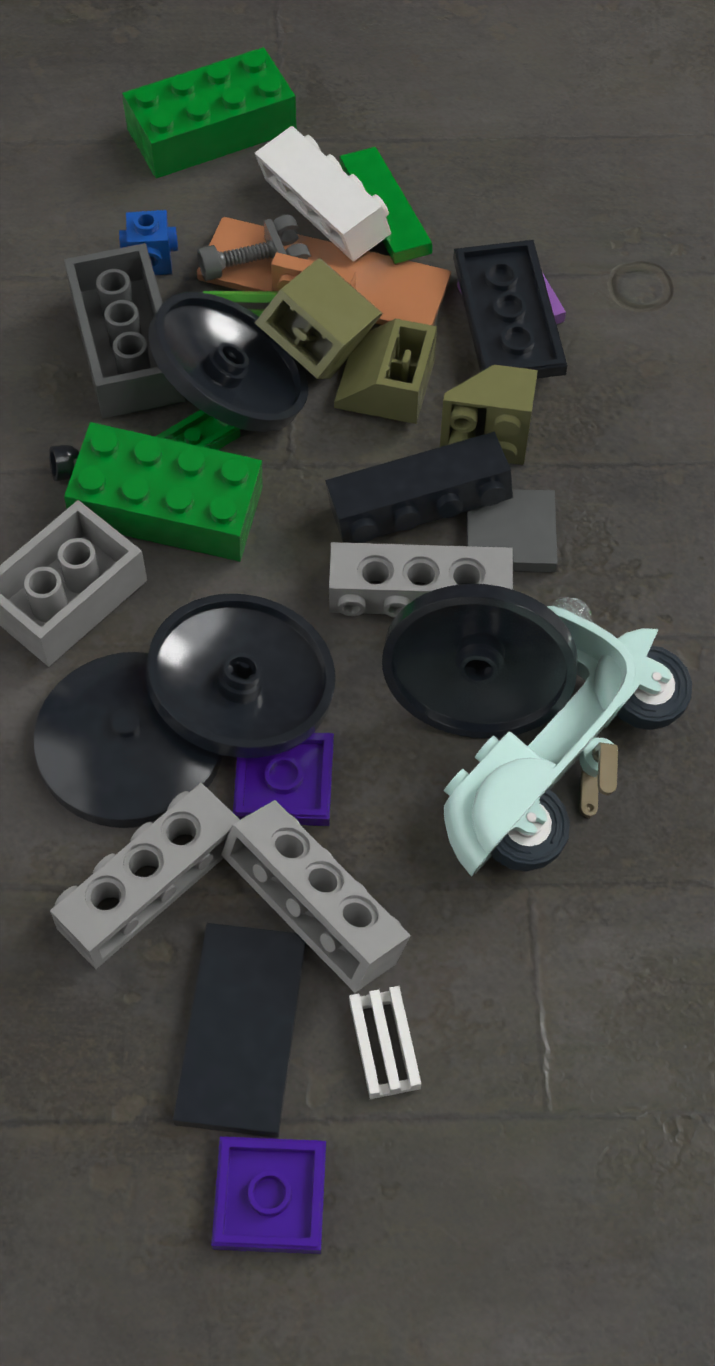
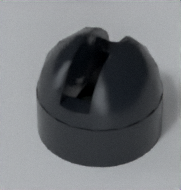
(62, 461)

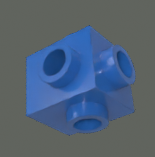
(152, 229)

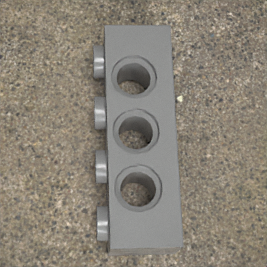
(402, 566)
(315, 895)
(103, 932)

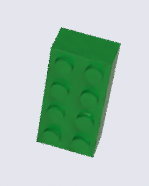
(209, 112)
(167, 490)

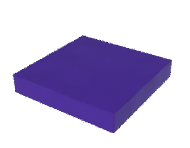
(295, 779)
(269, 1195)

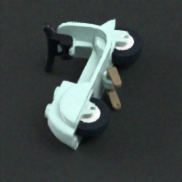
(507, 799)

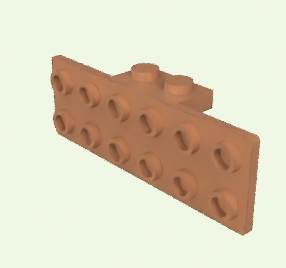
(398, 290)

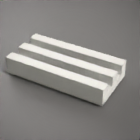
(376, 1001)

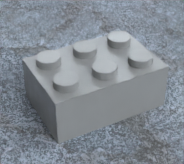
(67, 582)

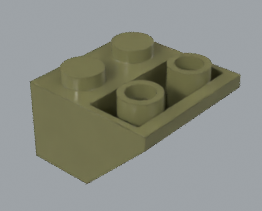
(319, 319)
(389, 371)
(489, 402)

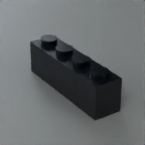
(420, 489)

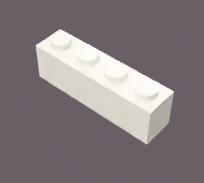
(324, 192)

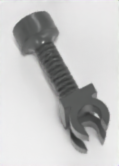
(276, 234)

